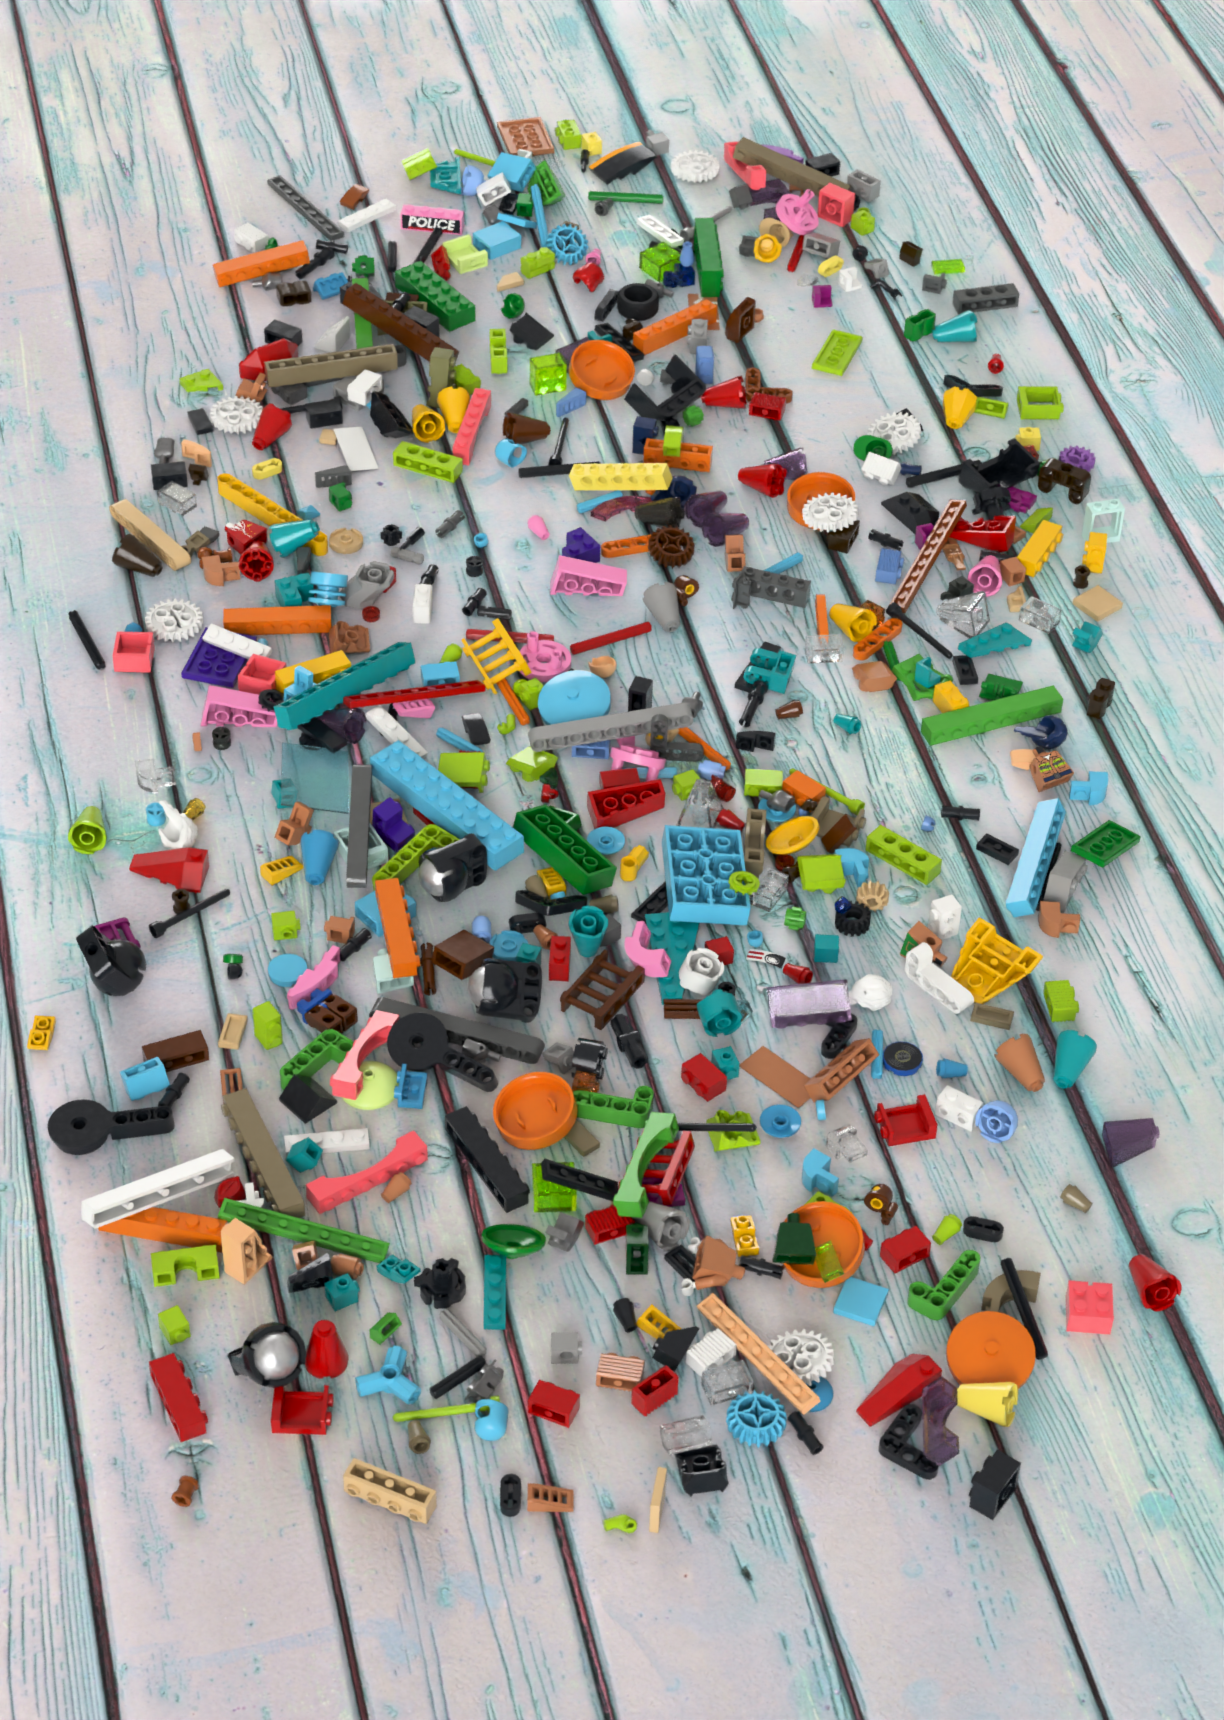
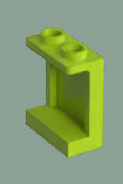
(465, 769)

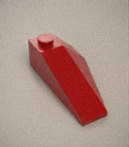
(988, 534)
(180, 867)

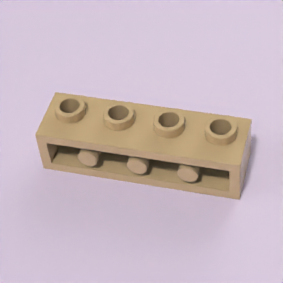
(389, 1491)

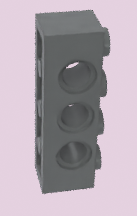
(986, 298)
(778, 587)

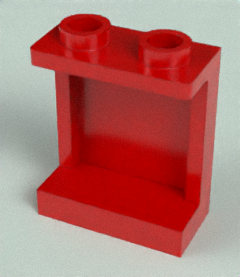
(907, 1122)
(301, 1411)

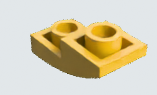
(41, 1033)
(744, 1235)

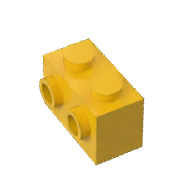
(1095, 552)
(948, 697)

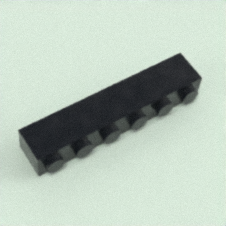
(487, 1159)

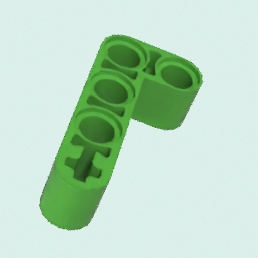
(315, 1055)
(616, 1109)
(939, 1300)

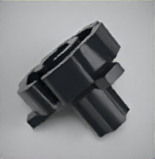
(993, 502)
(442, 1281)

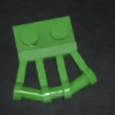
(906, 673)

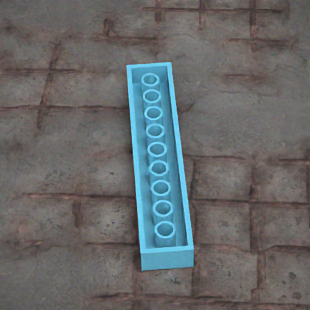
(445, 802)

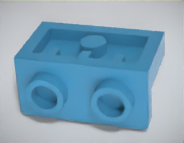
(330, 285)

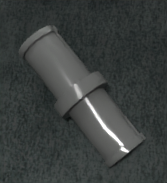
(449, 524)

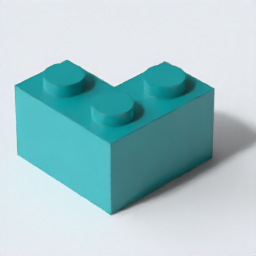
(293, 590)

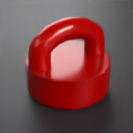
(548, 793)

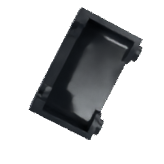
(1005, 470)

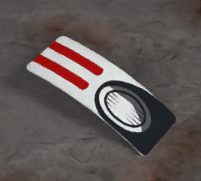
(766, 957)

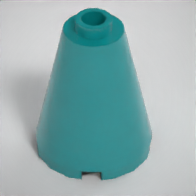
(956, 329)
(290, 535)
(588, 929)
(1072, 1057)

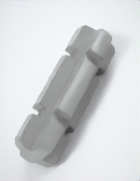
(407, 555)

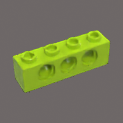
(427, 461)
(903, 854)

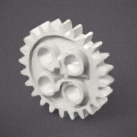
(695, 166)
(236, 414)
(898, 430)
(830, 512)
(165, 617)
(805, 1354)

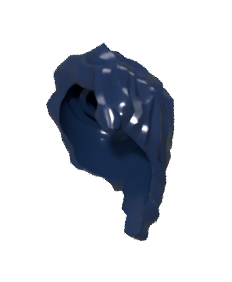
(679, 487)
(1048, 733)

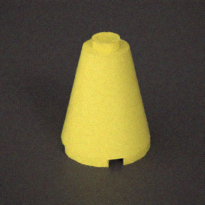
(990, 1400)

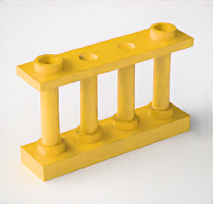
(512, 653)

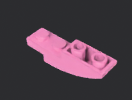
(320, 978)

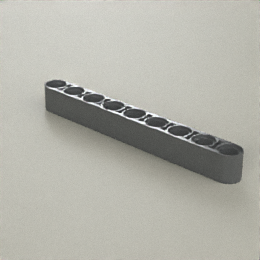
(359, 826)
(500, 1040)

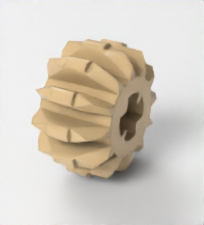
(873, 895)

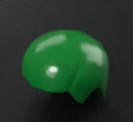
(513, 306)

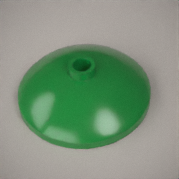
(513, 1240)

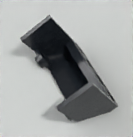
(686, 390)

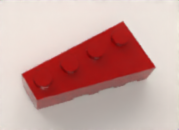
(624, 803)

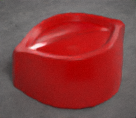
(231, 1189)

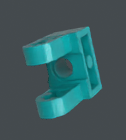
(779, 663)

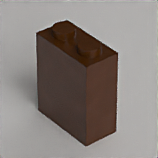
(461, 954)

